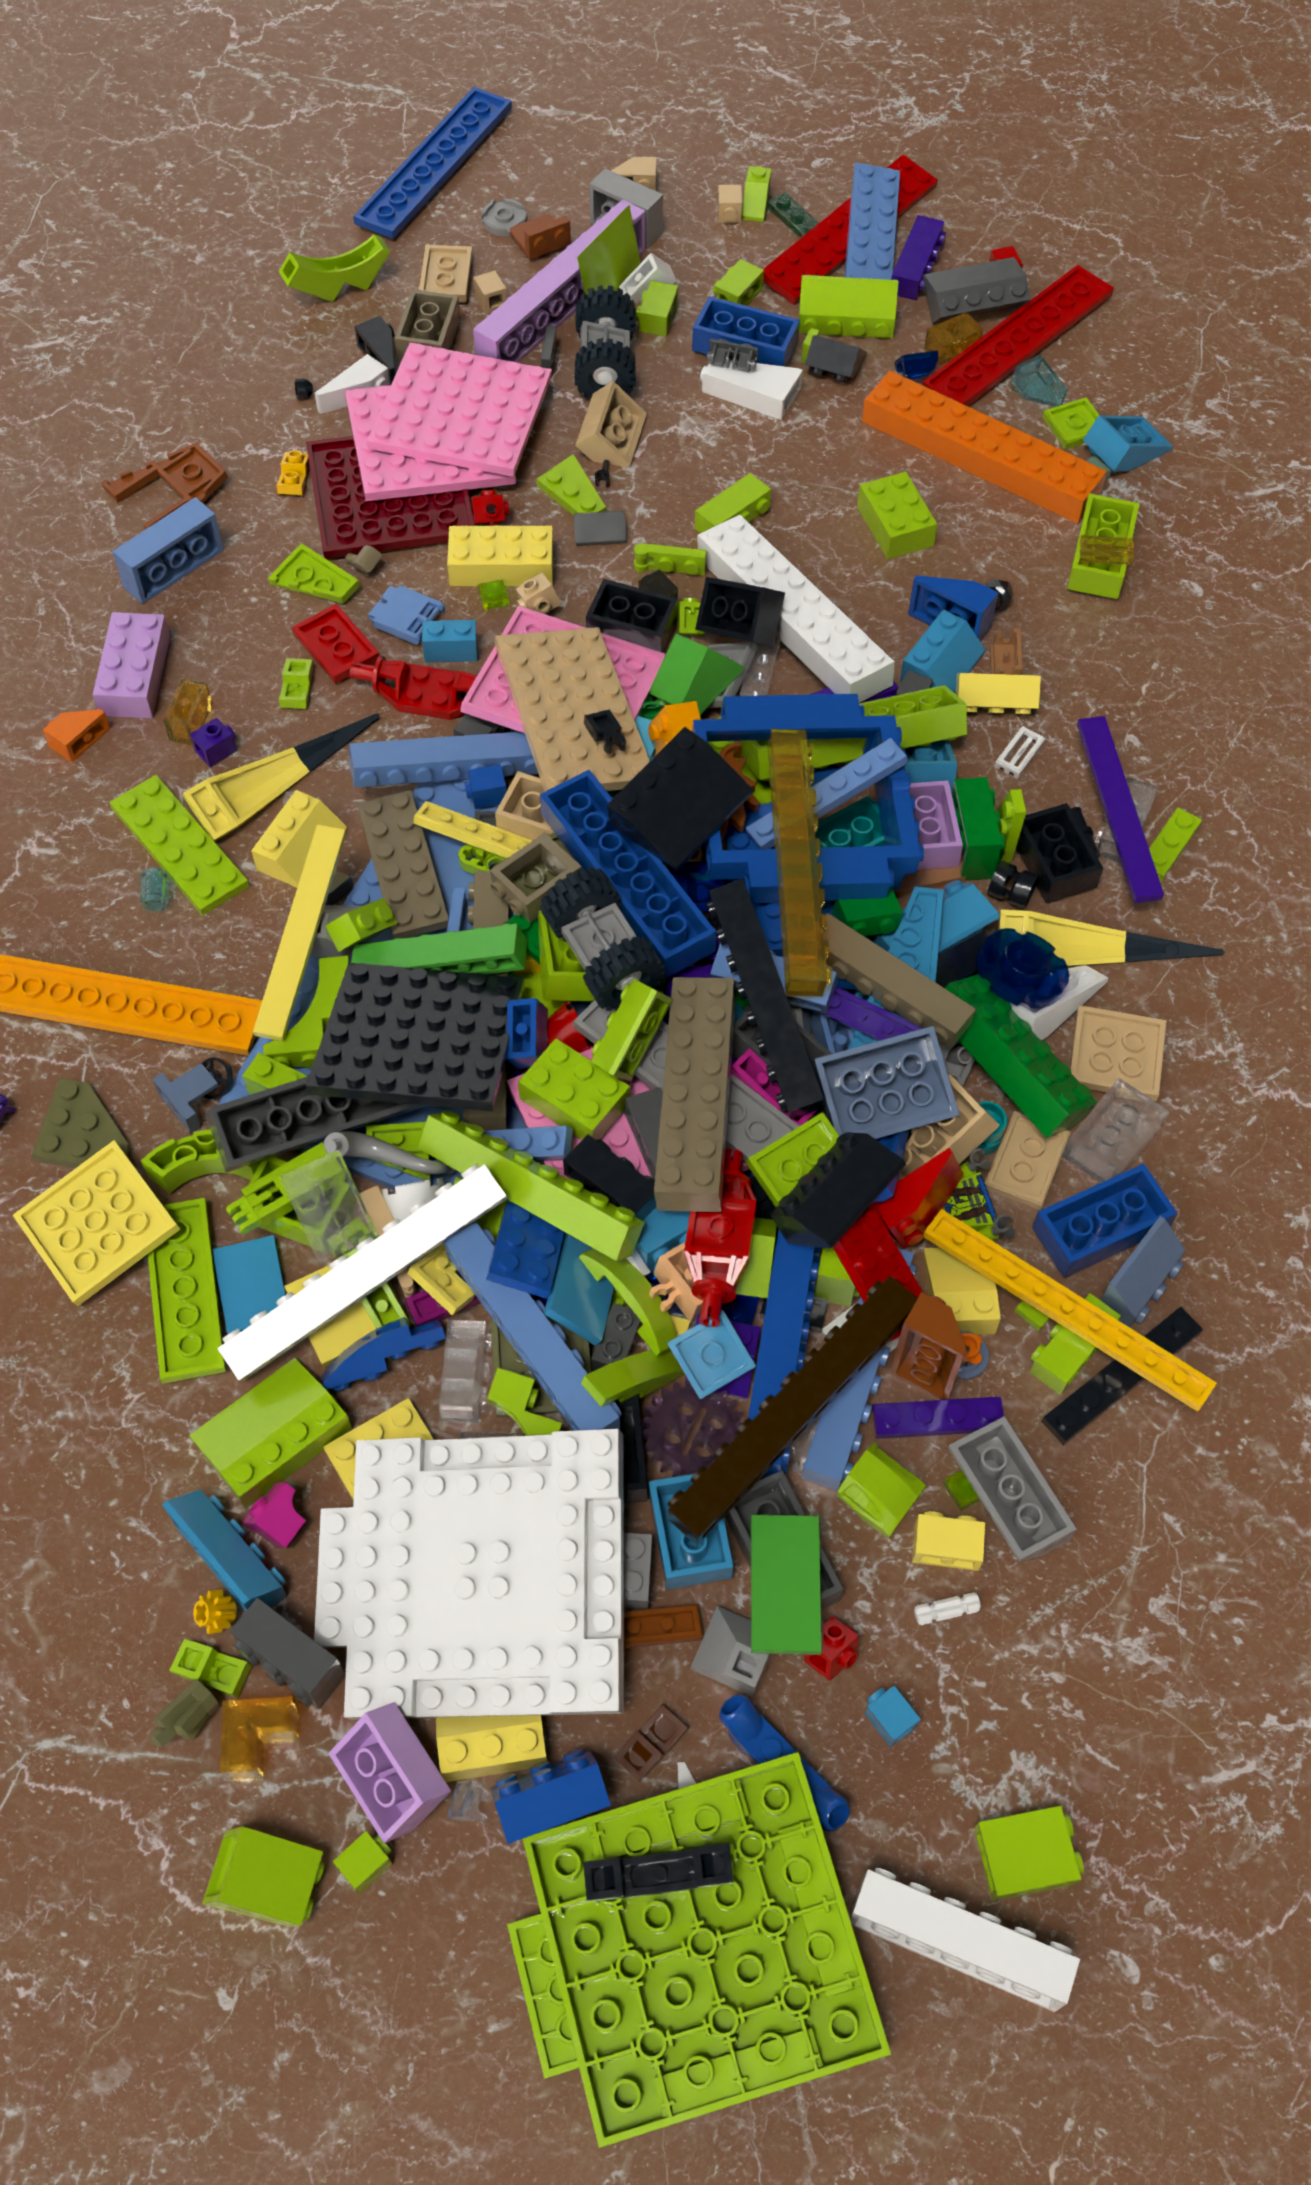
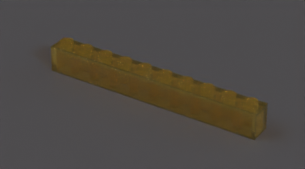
(797, 864)

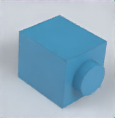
(891, 1715)

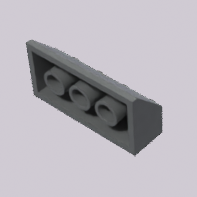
(976, 289)

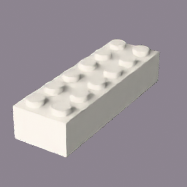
(964, 1940)

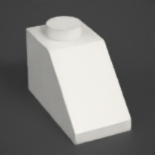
(649, 270)

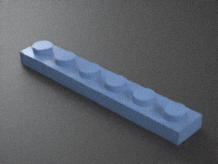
(839, 787)

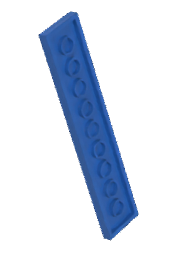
(432, 163)

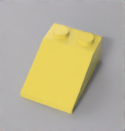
(964, 1290)

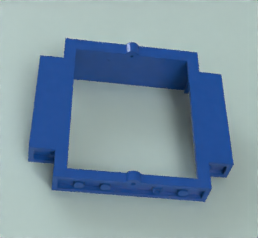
(846, 871)

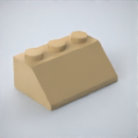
(611, 427)

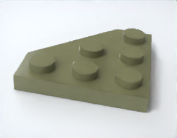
(75, 1127)

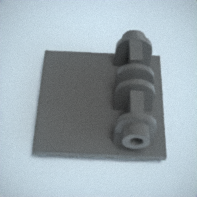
(743, 353)

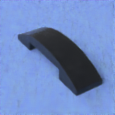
(658, 1873)

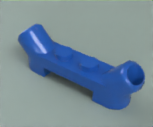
(743, 1728)

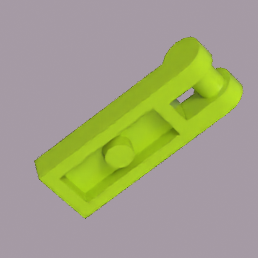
(669, 559)

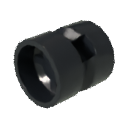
(1022, 888)

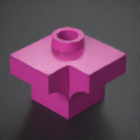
(275, 1516)

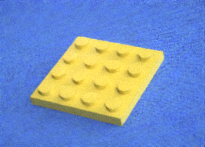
(96, 1223)

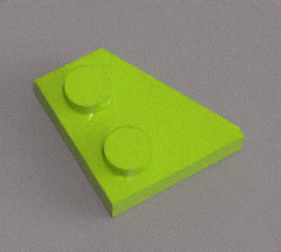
(404, 1136)

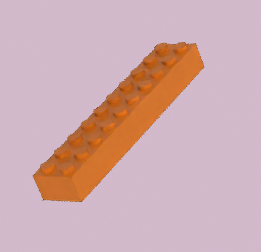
(983, 446)

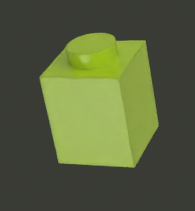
(364, 1861)

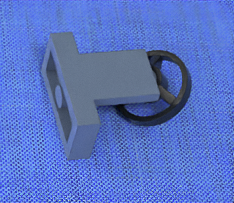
(191, 1087)

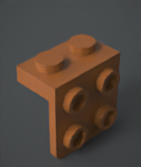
(542, 235)

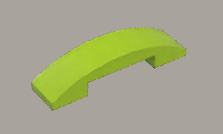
(635, 1290)

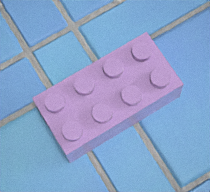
(132, 665)

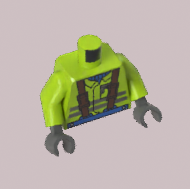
(972, 1202)

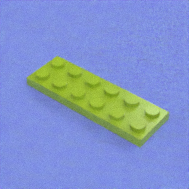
(179, 845)
(186, 1297)

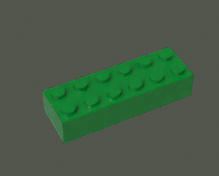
(1021, 1061)

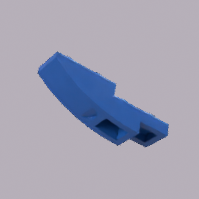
(367, 1355)

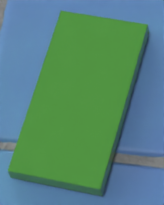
(785, 1585)

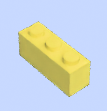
(999, 692)

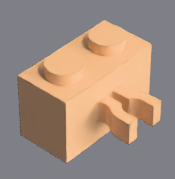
(677, 1282)

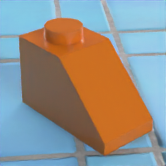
(75, 732)

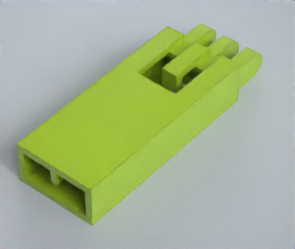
(250, 1211)

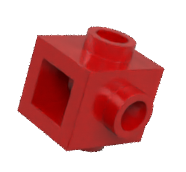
(479, 508)
(838, 1649)

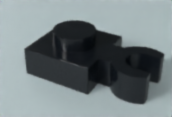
(605, 727)

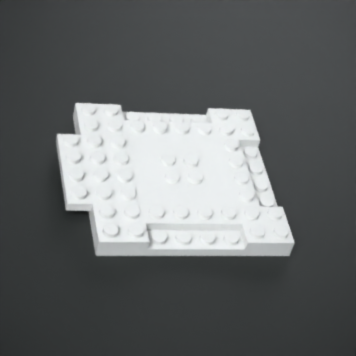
(479, 1576)

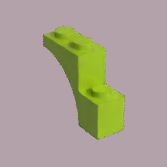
(512, 1395)

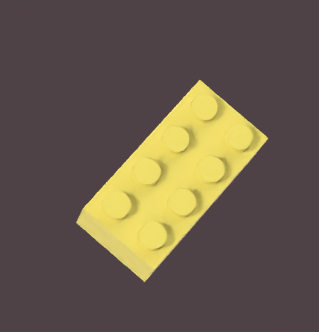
(499, 553)

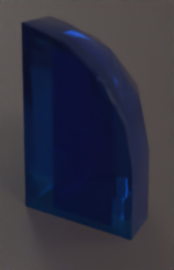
(917, 364)

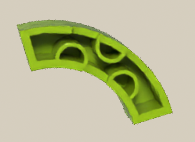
(186, 1159)

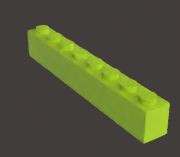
(534, 1185)

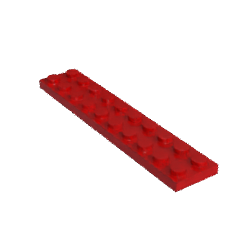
(825, 245)
(1020, 336)

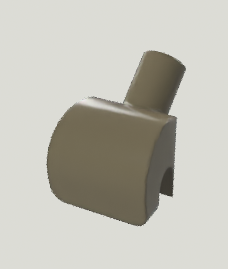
(365, 560)

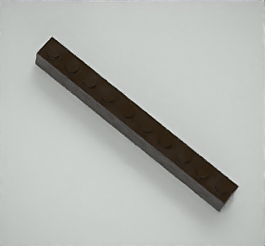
(791, 1411)

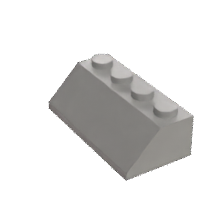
(1013, 1490)

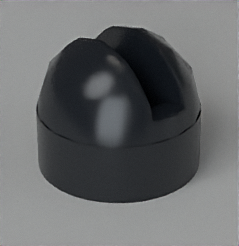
(303, 388)

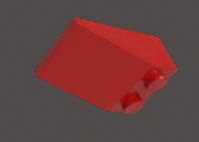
(920, 1198)

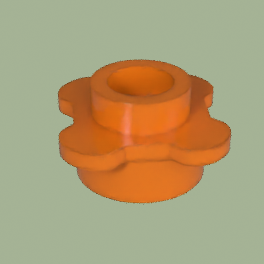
(974, 1343)

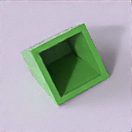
(692, 674)

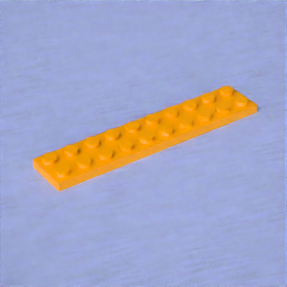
(128, 1005)

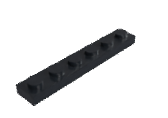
(1116, 1380)

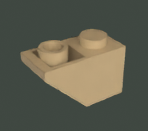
(639, 170)

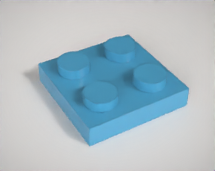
(711, 1355)

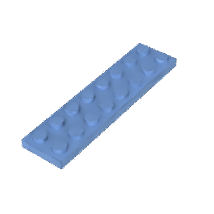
(872, 222)

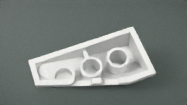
(1081, 987)

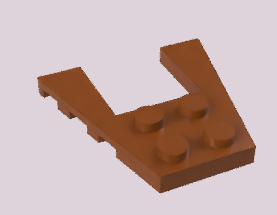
(186, 471)

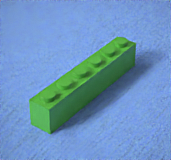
(467, 951)

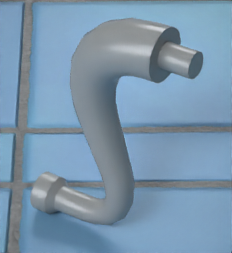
(366, 1146)

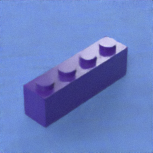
(918, 256)

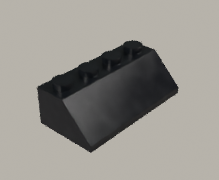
(836, 1191)

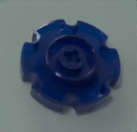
(1022, 968)

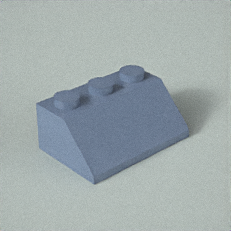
(1145, 1273)

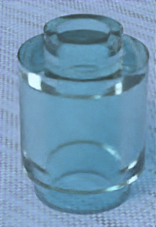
(154, 889)

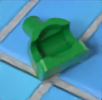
(650, 709)

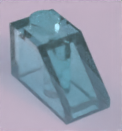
(1039, 382)

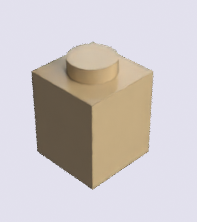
(729, 203)
(489, 291)

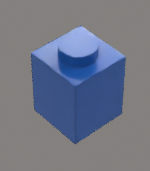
(486, 786)

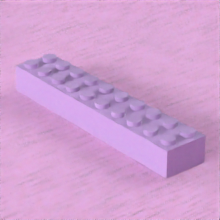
(546, 298)

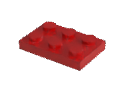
(335, 642)

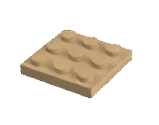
(1117, 1046)

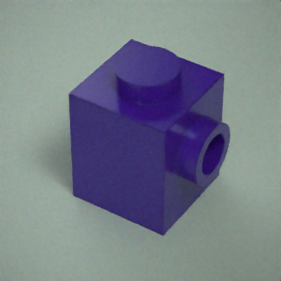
(214, 742)

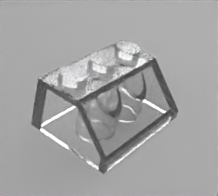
(328, 1206)

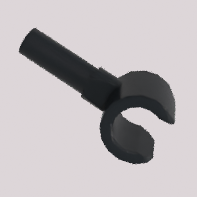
(603, 474)

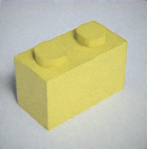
(948, 1541)

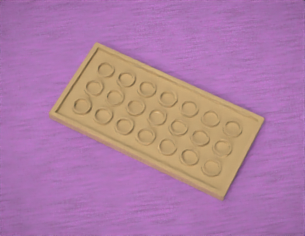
(553, 686)

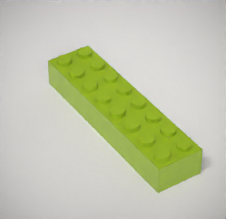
(921, 714)

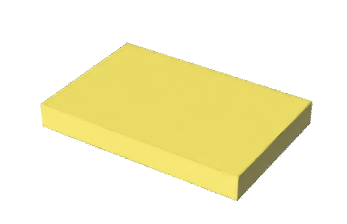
(341, 1331)

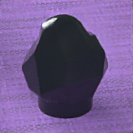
(1005, 592)

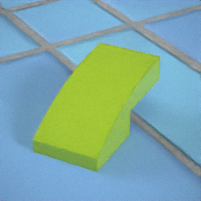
(296, 683)
(210, 1668)

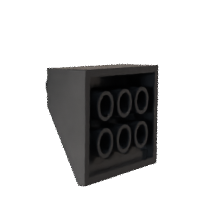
(678, 799)

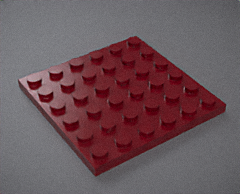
(385, 524)

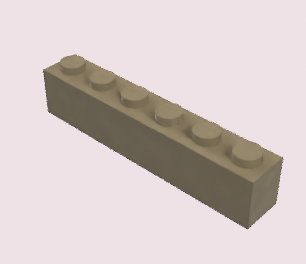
(896, 983)

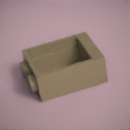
(539, 849)

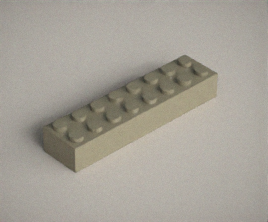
(695, 1095)

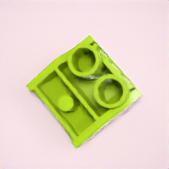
(880, 1490)

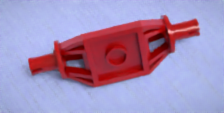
(417, 687)
(721, 1242)

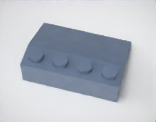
(887, 1085)

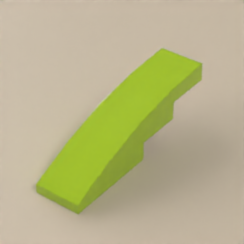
(632, 1376)

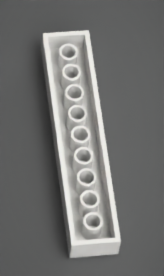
(808, 620)

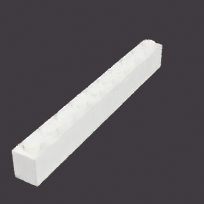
(361, 1273)

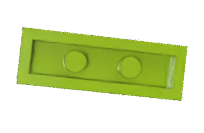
(1173, 840)

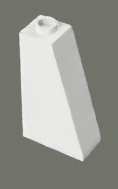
(764, 390)

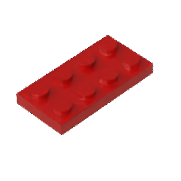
(872, 1255)

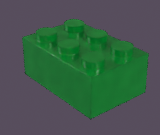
(978, 827)

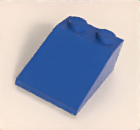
(960, 597)

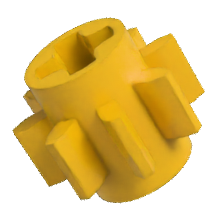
(214, 1611)

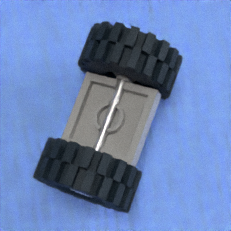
(605, 330)
(588, 917)

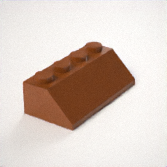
(930, 1348)

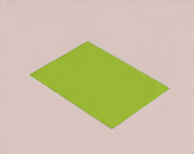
(610, 255)

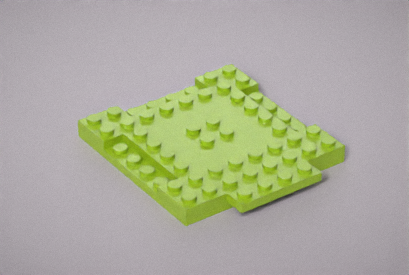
(703, 1989)

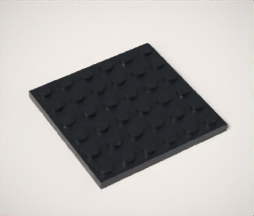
(416, 1037)

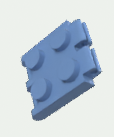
(403, 613)

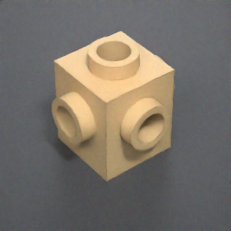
(538, 595)

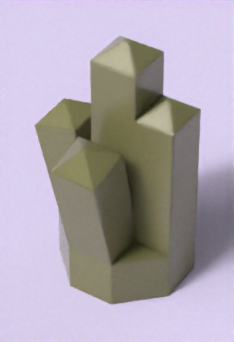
(184, 1714)

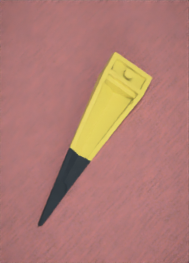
(238, 795)
(1093, 944)

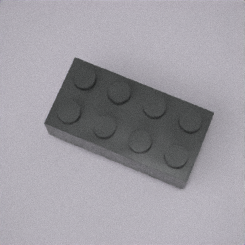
(775, 1497)

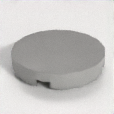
(501, 216)

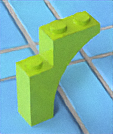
(327, 275)
(304, 1038)

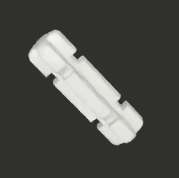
(947, 1608)

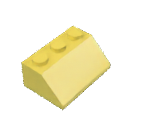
(287, 840)
(488, 1745)

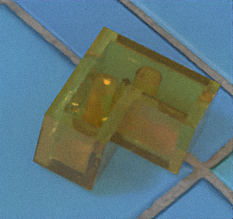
(248, 1726)

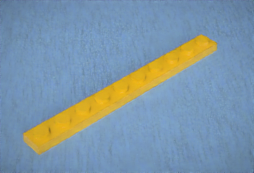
(1070, 1310)

